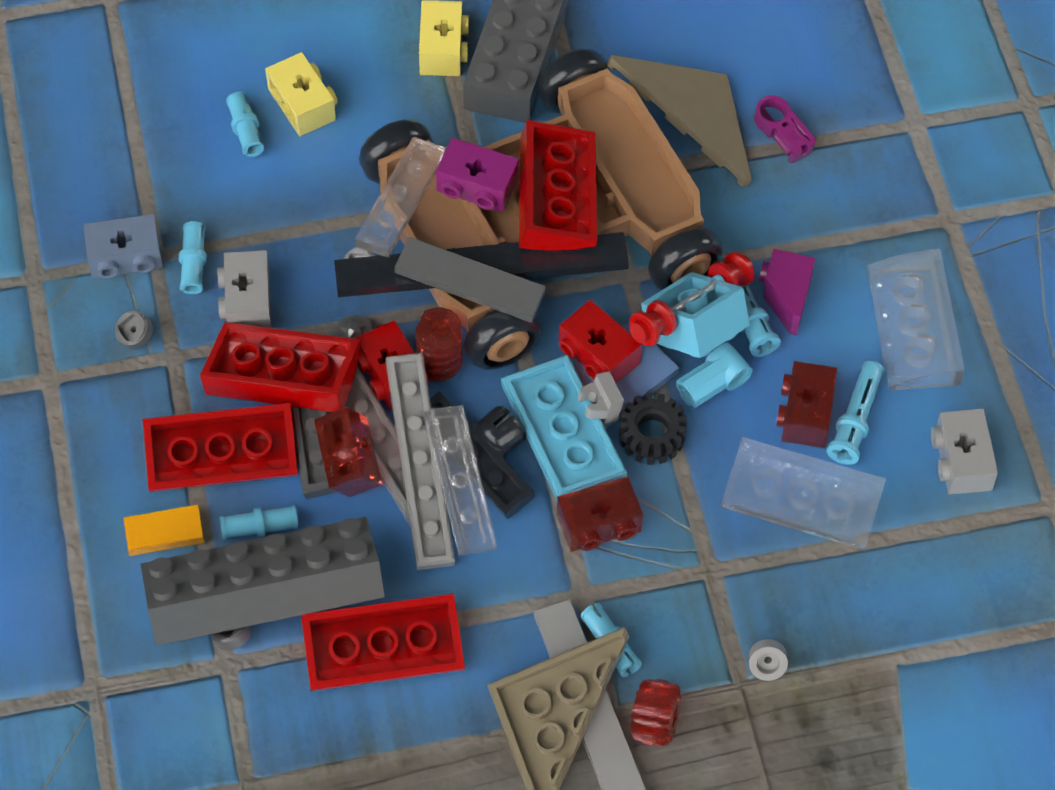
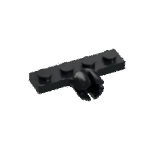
(492, 441)

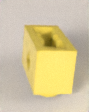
(441, 38)
(301, 93)

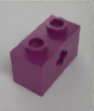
(477, 175)

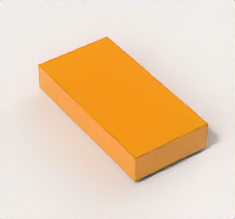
(163, 530)

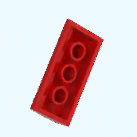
(557, 188)
(281, 367)
(220, 447)
(382, 642)

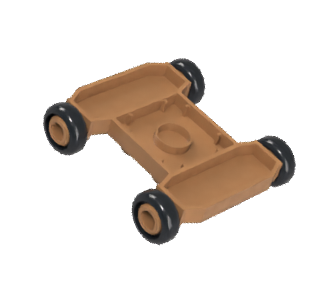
(638, 192)

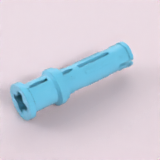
(759, 333)
(853, 425)

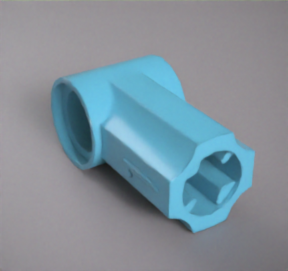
(720, 371)

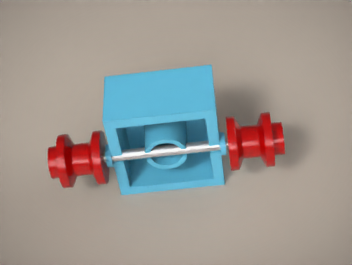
(697, 309)

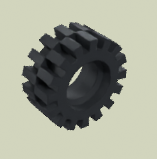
(647, 446)

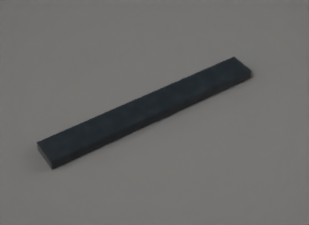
(378, 274)

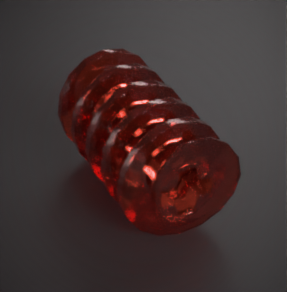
(440, 342)

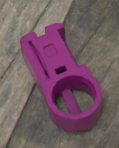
(788, 132)

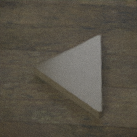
(694, 104)
(552, 706)

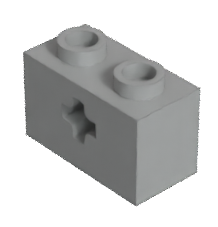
(246, 288)
(964, 451)

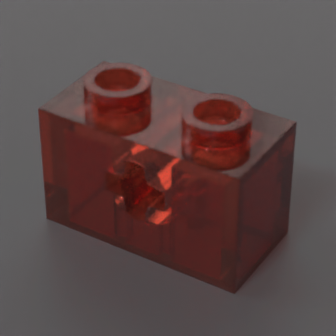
(804, 422)
(347, 452)
(599, 514)

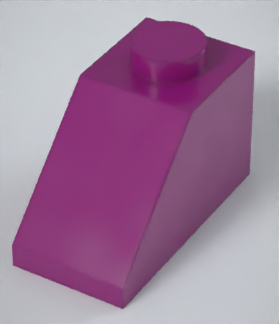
(787, 286)

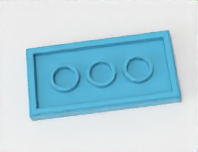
(566, 443)

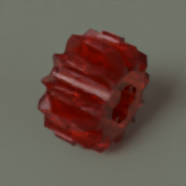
(655, 712)

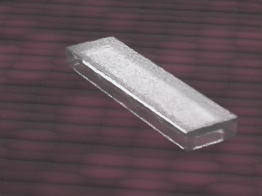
(400, 197)
(460, 480)

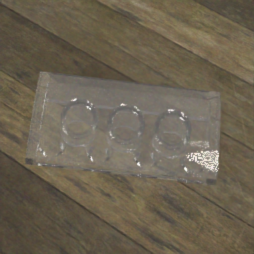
(916, 321)
(803, 493)

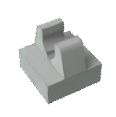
(605, 398)

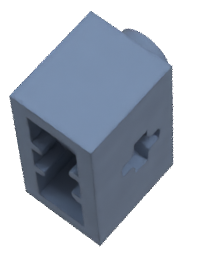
(122, 246)

